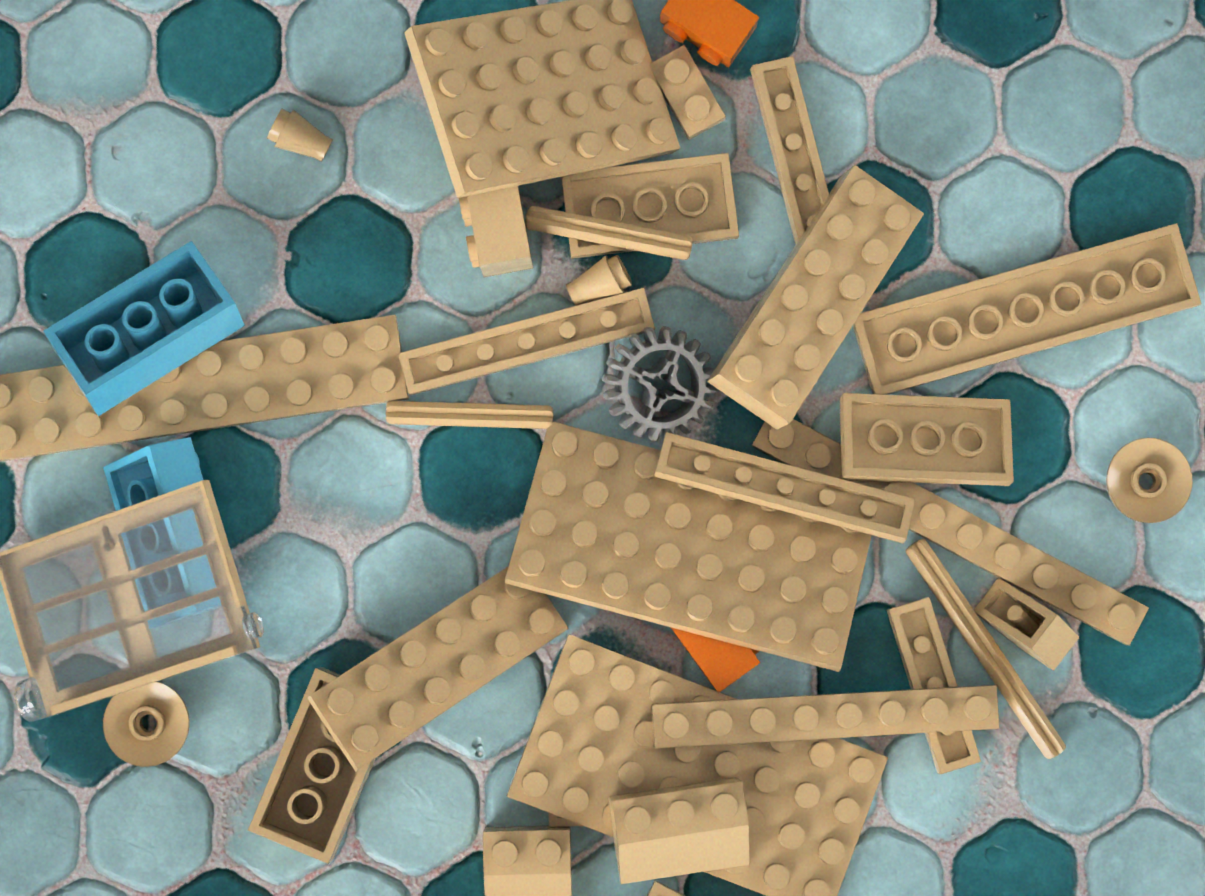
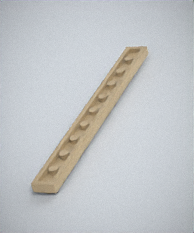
(973, 538)

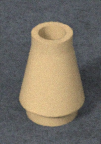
(298, 135)
(600, 281)

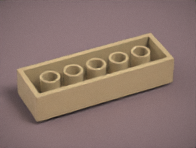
(815, 298)

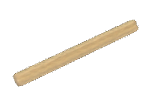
(985, 649)

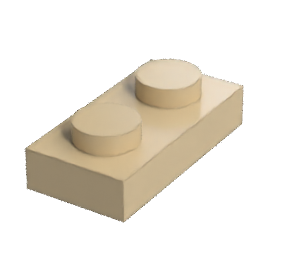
(687, 92)

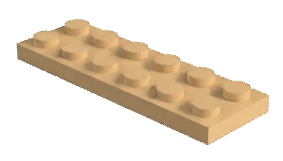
(434, 667)

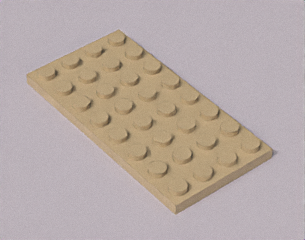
(683, 555)
(598, 743)

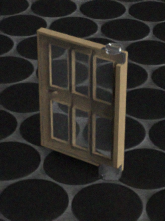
(125, 601)

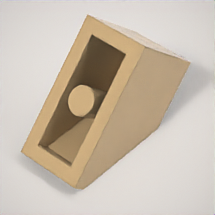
(1027, 623)

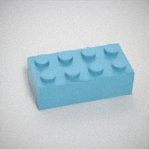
(145, 328)

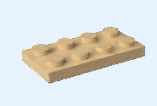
(670, 196)
(926, 439)

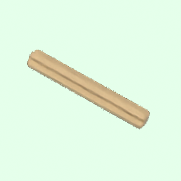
(608, 232)
(469, 414)

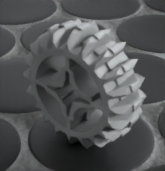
(651, 401)

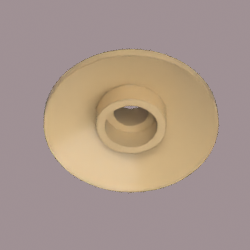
(1169, 474)
(131, 740)

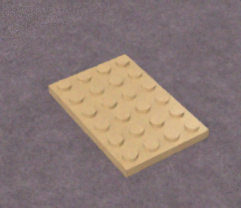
(540, 92)

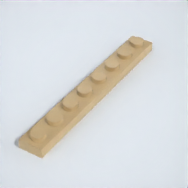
(825, 716)

